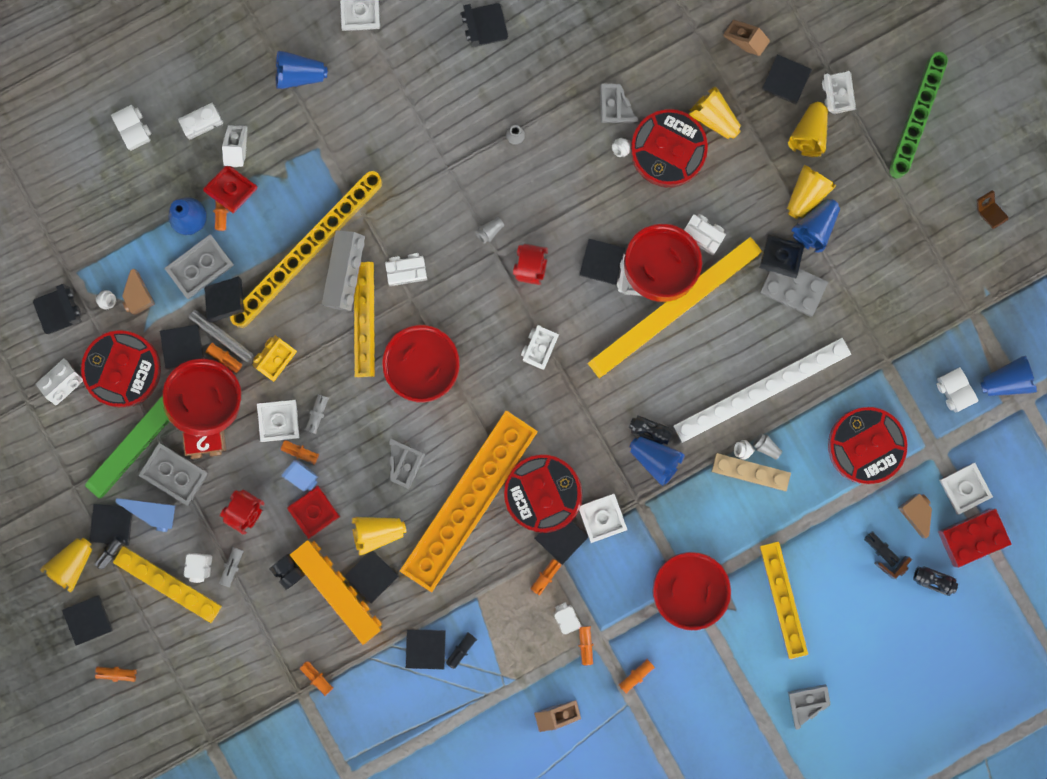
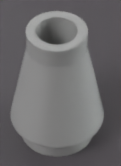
(515, 138)
(488, 231)
(766, 446)

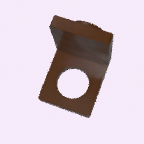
(991, 211)
(899, 570)

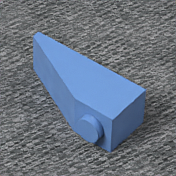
(300, 476)
(154, 514)

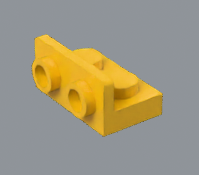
(273, 357)

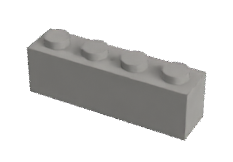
(343, 270)

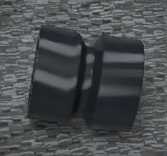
(287, 572)

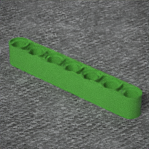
(924, 108)
(128, 450)

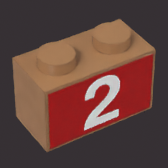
(198, 445)

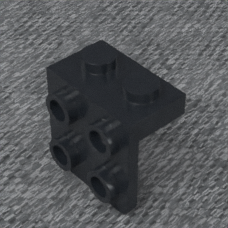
(484, 24)
(57, 309)

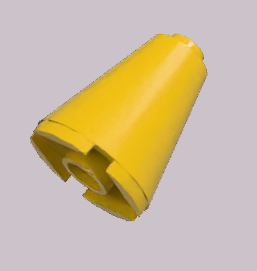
(716, 114)
(811, 131)
(808, 192)
(376, 532)
(68, 564)

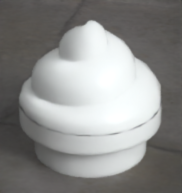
(621, 147)
(106, 299)
(743, 449)

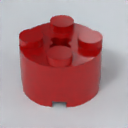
(531, 264)
(242, 511)

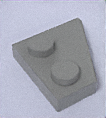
(614, 105)
(404, 463)
(808, 703)

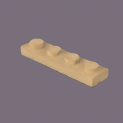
(751, 472)

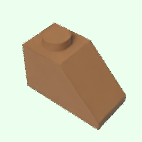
(747, 37)
(136, 294)
(918, 513)
(557, 716)

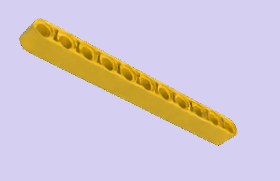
(316, 245)
(673, 309)

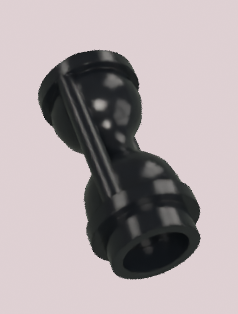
(659, 433)
(926, 577)

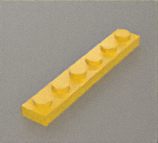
(364, 322)
(167, 584)
(783, 600)

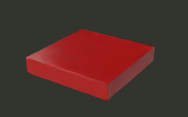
(230, 188)
(313, 512)

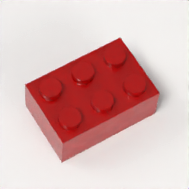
(974, 537)

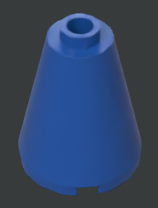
(297, 70)
(187, 216)
(817, 226)
(1010, 379)
(656, 458)

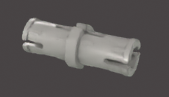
(316, 414)
(235, 556)

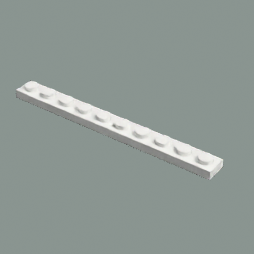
(762, 390)

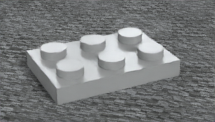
(199, 266)
(799, 293)
(173, 474)

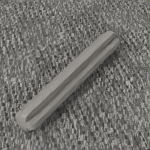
(221, 336)

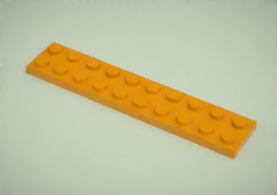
(468, 501)

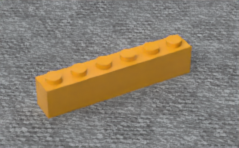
(336, 592)

